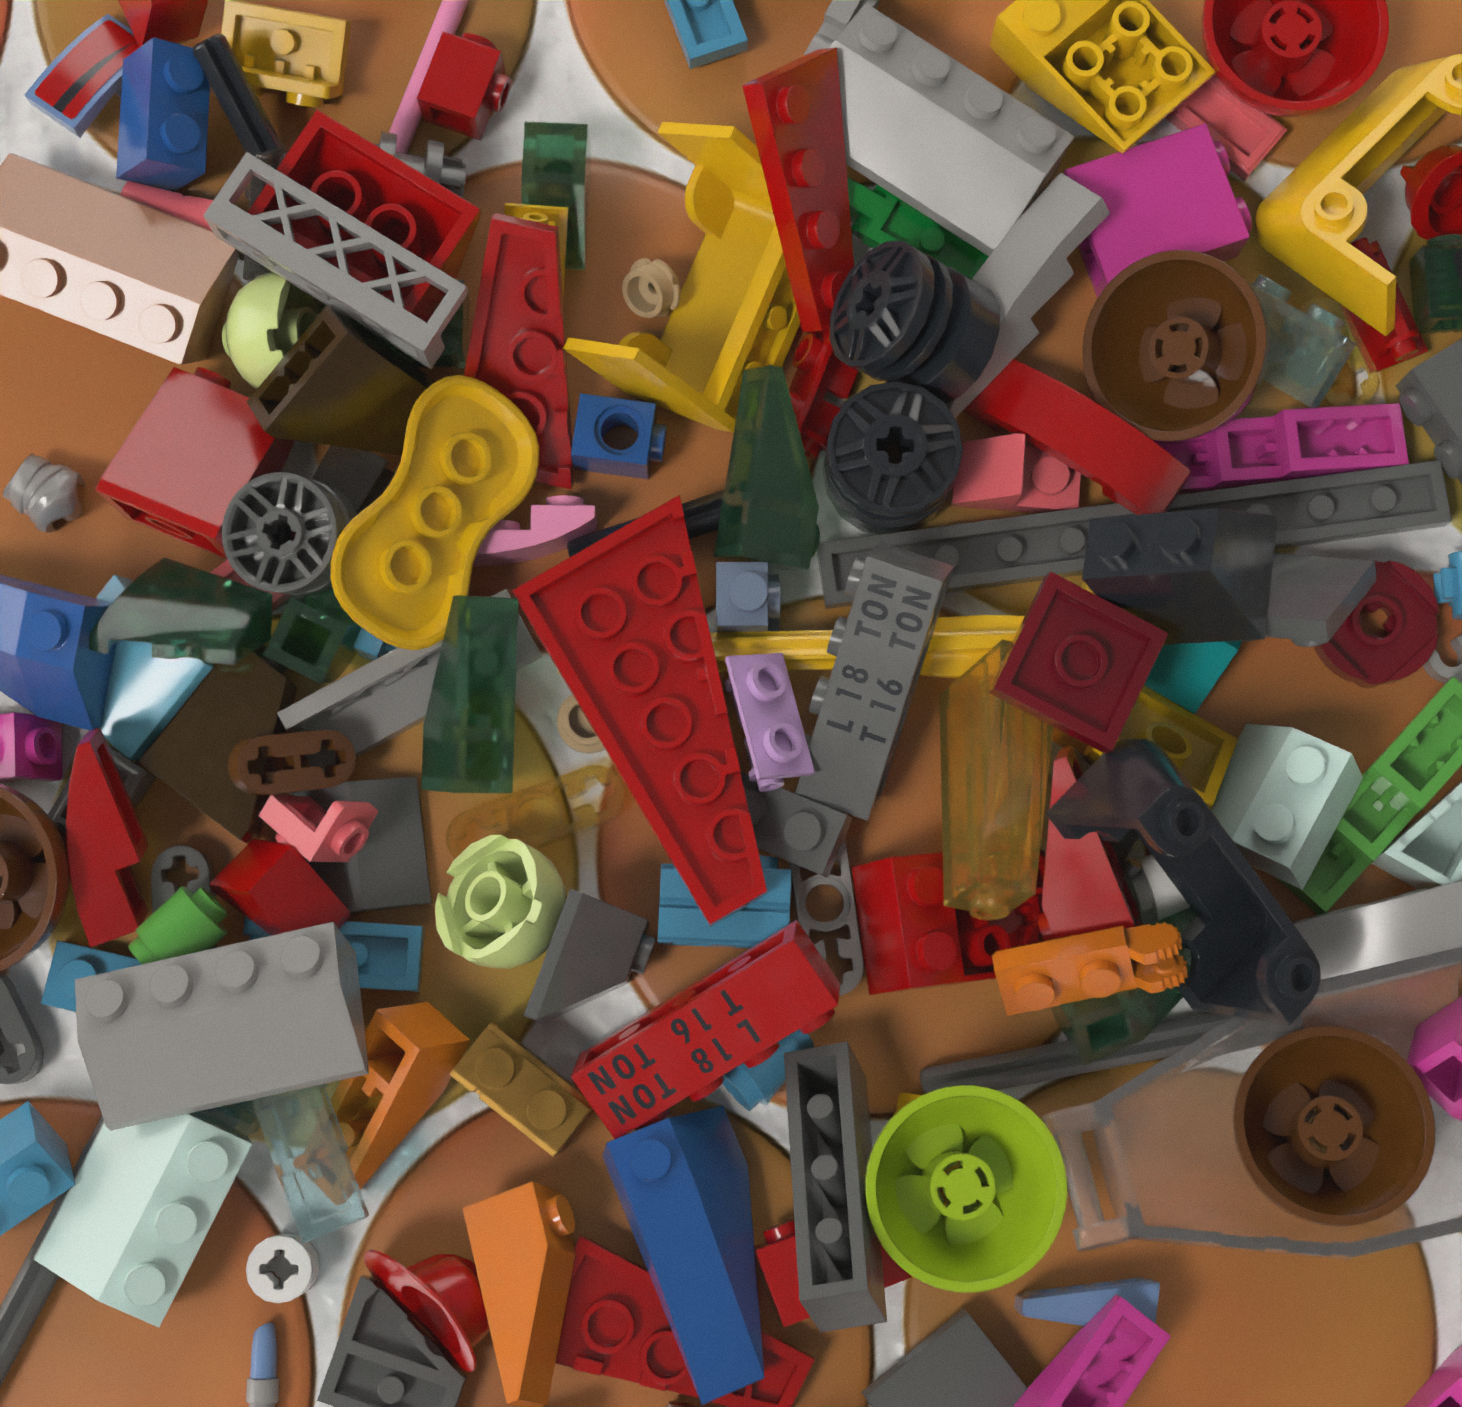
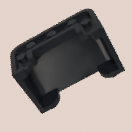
(1242, 942)

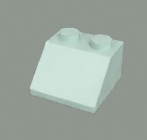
(1284, 798)

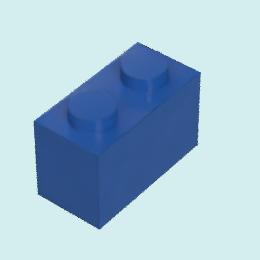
(162, 116)

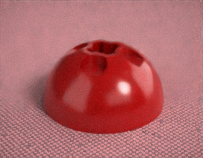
(1326, 56)

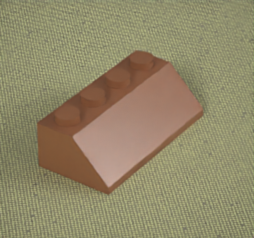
(110, 262)

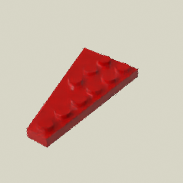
(644, 670)

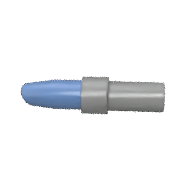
(263, 1385)

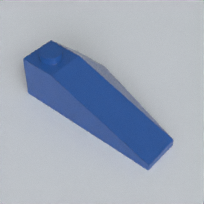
(48, 653)
(694, 1227)

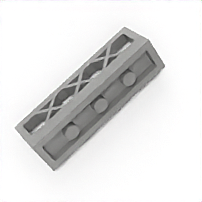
(321, 279)
(381, 697)

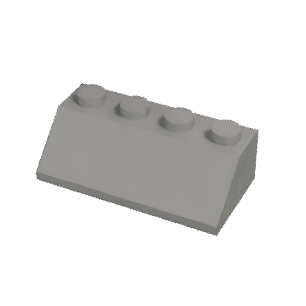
(940, 132)
(222, 1025)

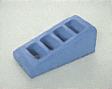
(1082, 1302)

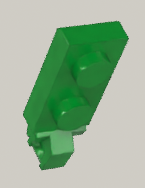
(884, 218)

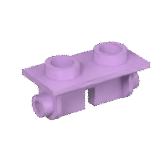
(769, 719)

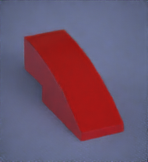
(102, 844)

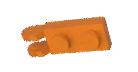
(1089, 966)

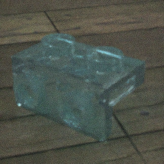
(1303, 347)

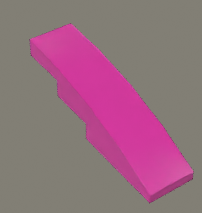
(1293, 446)
(1100, 1361)

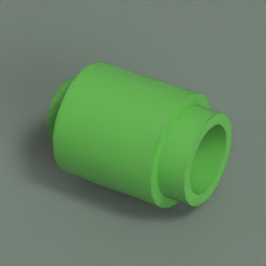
(180, 927)

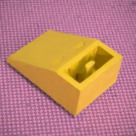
(1101, 62)

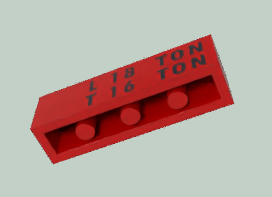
(708, 1031)

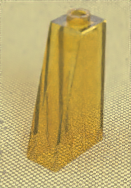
(990, 793)

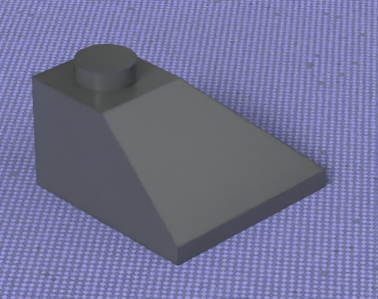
(588, 956)

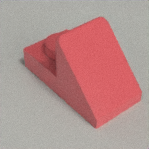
(1013, 477)

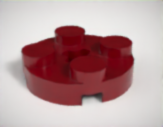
(1409, 626)

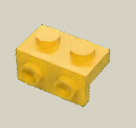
(288, 50)

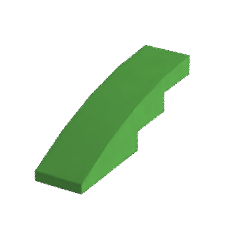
(1389, 796)

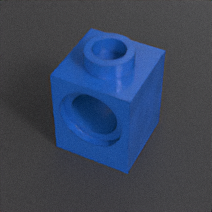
(599, 415)

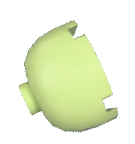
(265, 324)
(500, 903)

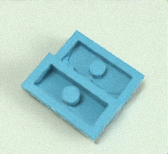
(144, 689)

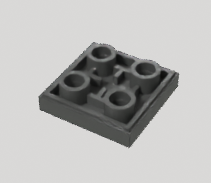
(1314, 596)

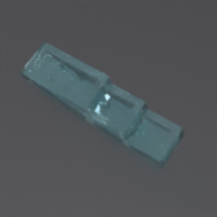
(311, 1160)

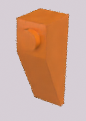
(409, 1068)
(524, 1277)

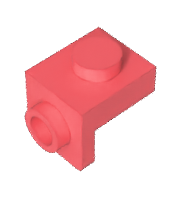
(316, 832)

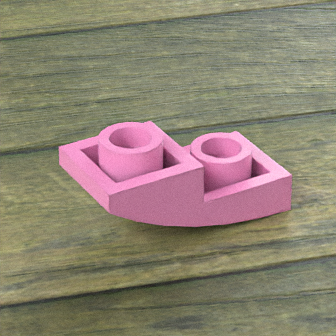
(550, 531)

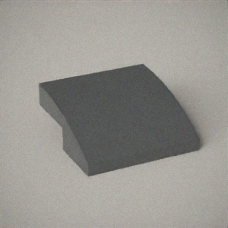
(949, 1370)

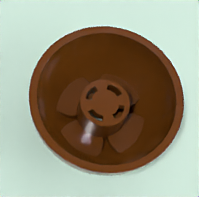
(1151, 326)
(31, 876)
(1367, 1118)

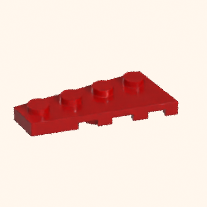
(805, 172)
(522, 336)
(621, 1332)

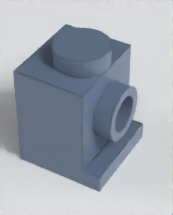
(746, 597)

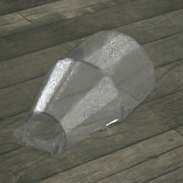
(1173, 1147)

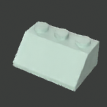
(142, 1211)

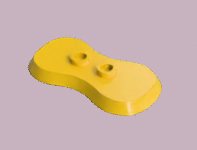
(414, 548)

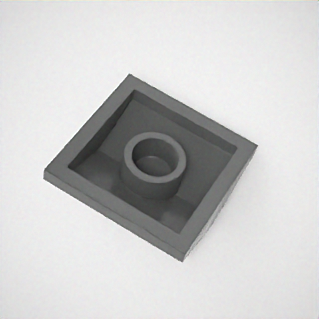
(393, 862)

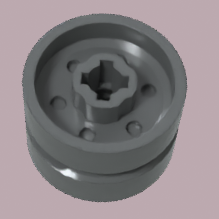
(260, 526)

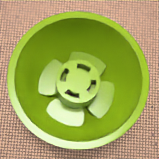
(1001, 1199)

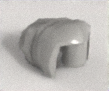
(45, 492)

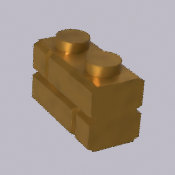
(522, 1088)

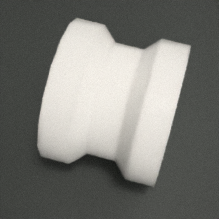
(296, 1266)

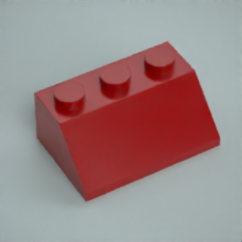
(382, 196)

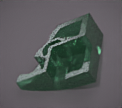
(187, 615)

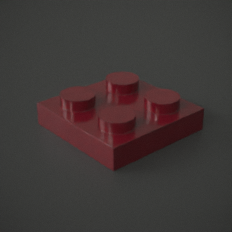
(1078, 662)

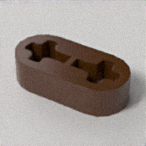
(293, 776)

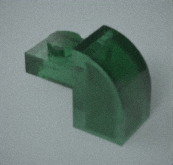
(314, 637)

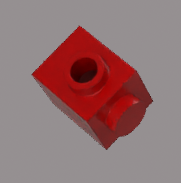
(464, 84)

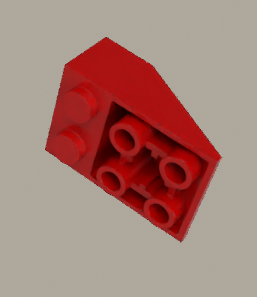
(921, 943)

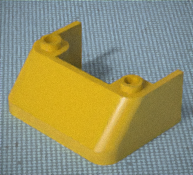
(1322, 201)
(734, 302)

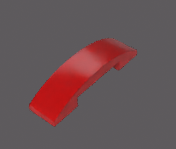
(1082, 436)

